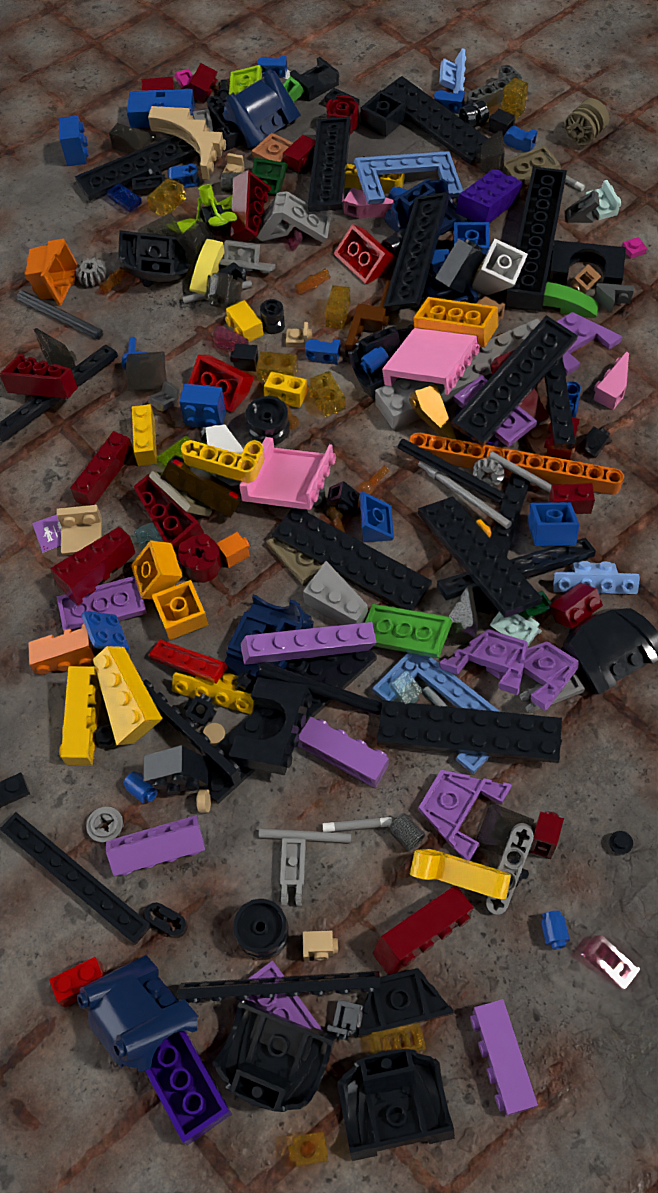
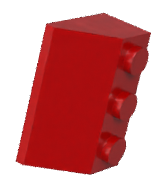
(364, 254)
(216, 373)

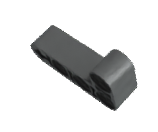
(493, 92)

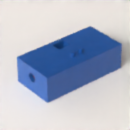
(141, 101)

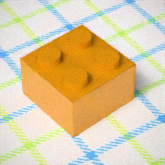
(156, 569)
(180, 610)

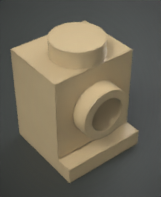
(319, 945)

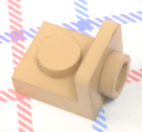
(234, 163)
(298, 337)

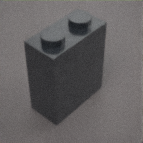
(461, 265)

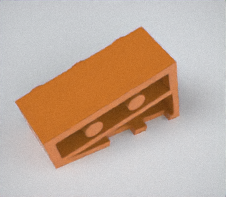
(59, 652)

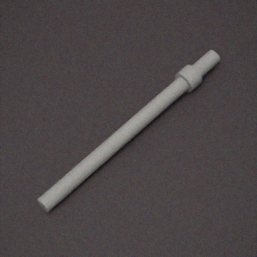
(435, 474)

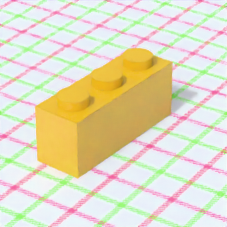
(144, 435)

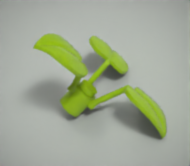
(207, 197)

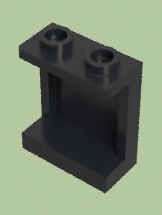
(317, 80)

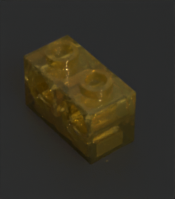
(515, 97)
(166, 197)
(337, 307)
(276, 362)
(327, 394)

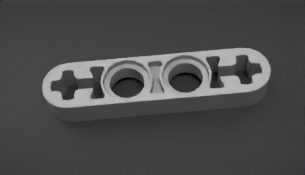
(513, 869)

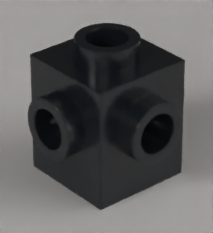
(207, 213)
(343, 497)
(194, 716)

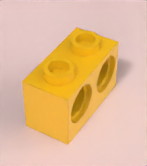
(286, 388)

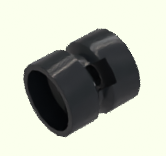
(475, 113)
(394, 242)
(272, 316)

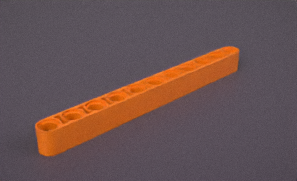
(548, 468)

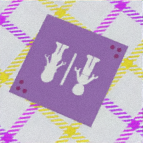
(48, 533)

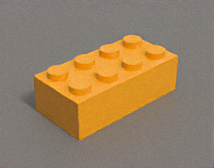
(458, 318)

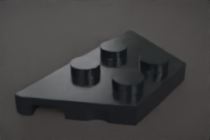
(402, 1001)

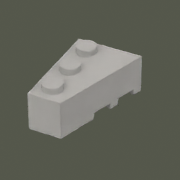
(334, 597)

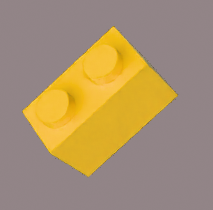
(244, 321)

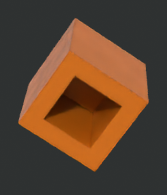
(233, 549)

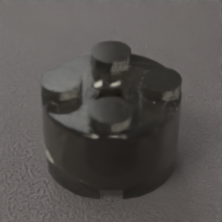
(223, 289)

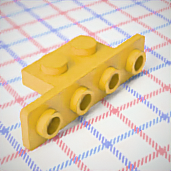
(222, 693)

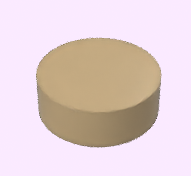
(215, 733)
(203, 801)

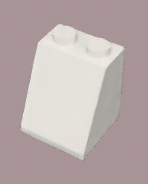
(499, 268)
(221, 437)

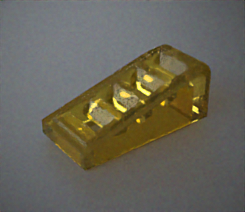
(375, 1037)

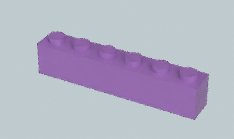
(307, 643)

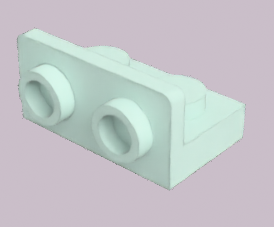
(608, 201)
(516, 627)

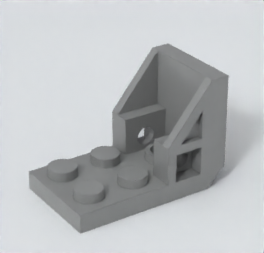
(295, 213)

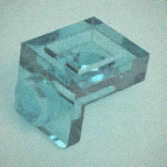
(147, 533)
(405, 688)

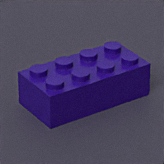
(488, 197)
(186, 1088)

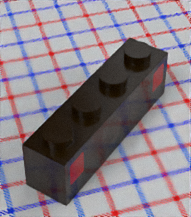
(202, 486)

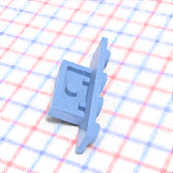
(453, 74)
(597, 575)

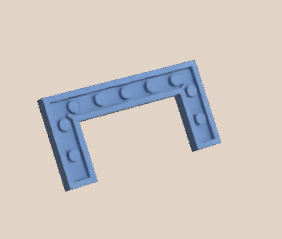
(370, 167)
(444, 683)

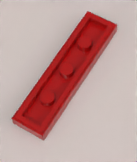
(188, 661)

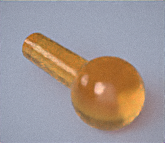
(293, 420)
(368, 486)
(335, 516)

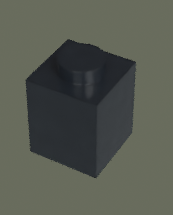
(501, 121)
(245, 357)

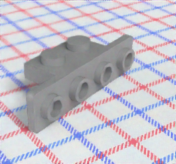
(244, 255)

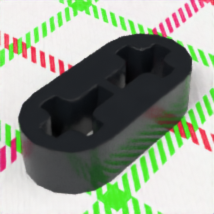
(163, 925)

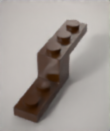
(367, 319)

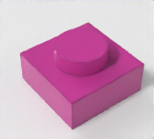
(183, 78)
(634, 247)

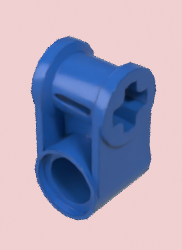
(183, 175)
(574, 392)

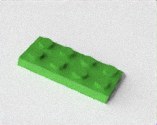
(409, 630)

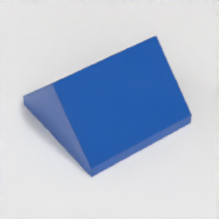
(375, 519)

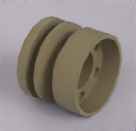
(586, 121)

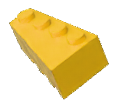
(125, 696)
(80, 716)

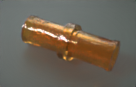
(115, 278)
(312, 281)

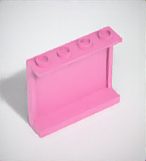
(432, 357)
(289, 477)

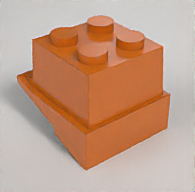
(51, 270)

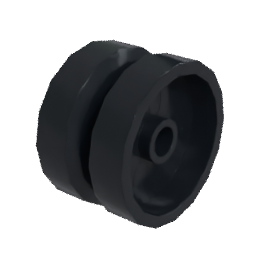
(267, 418)
(265, 943)

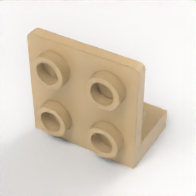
(79, 527)

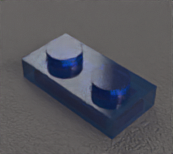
(124, 197)

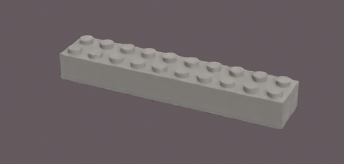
(395, 399)

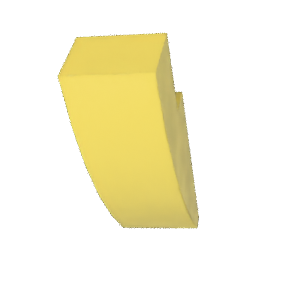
(206, 264)

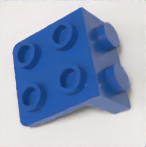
(104, 630)

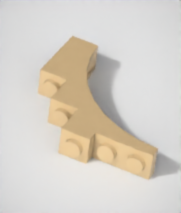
(195, 132)

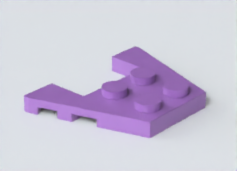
(586, 332)
(496, 652)
(549, 668)
(450, 803)

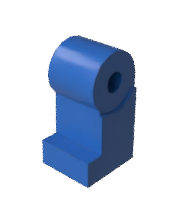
(278, 65)
(450, 100)
(520, 139)
(437, 262)
(323, 351)

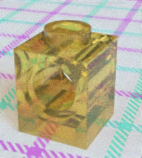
(321, 1152)

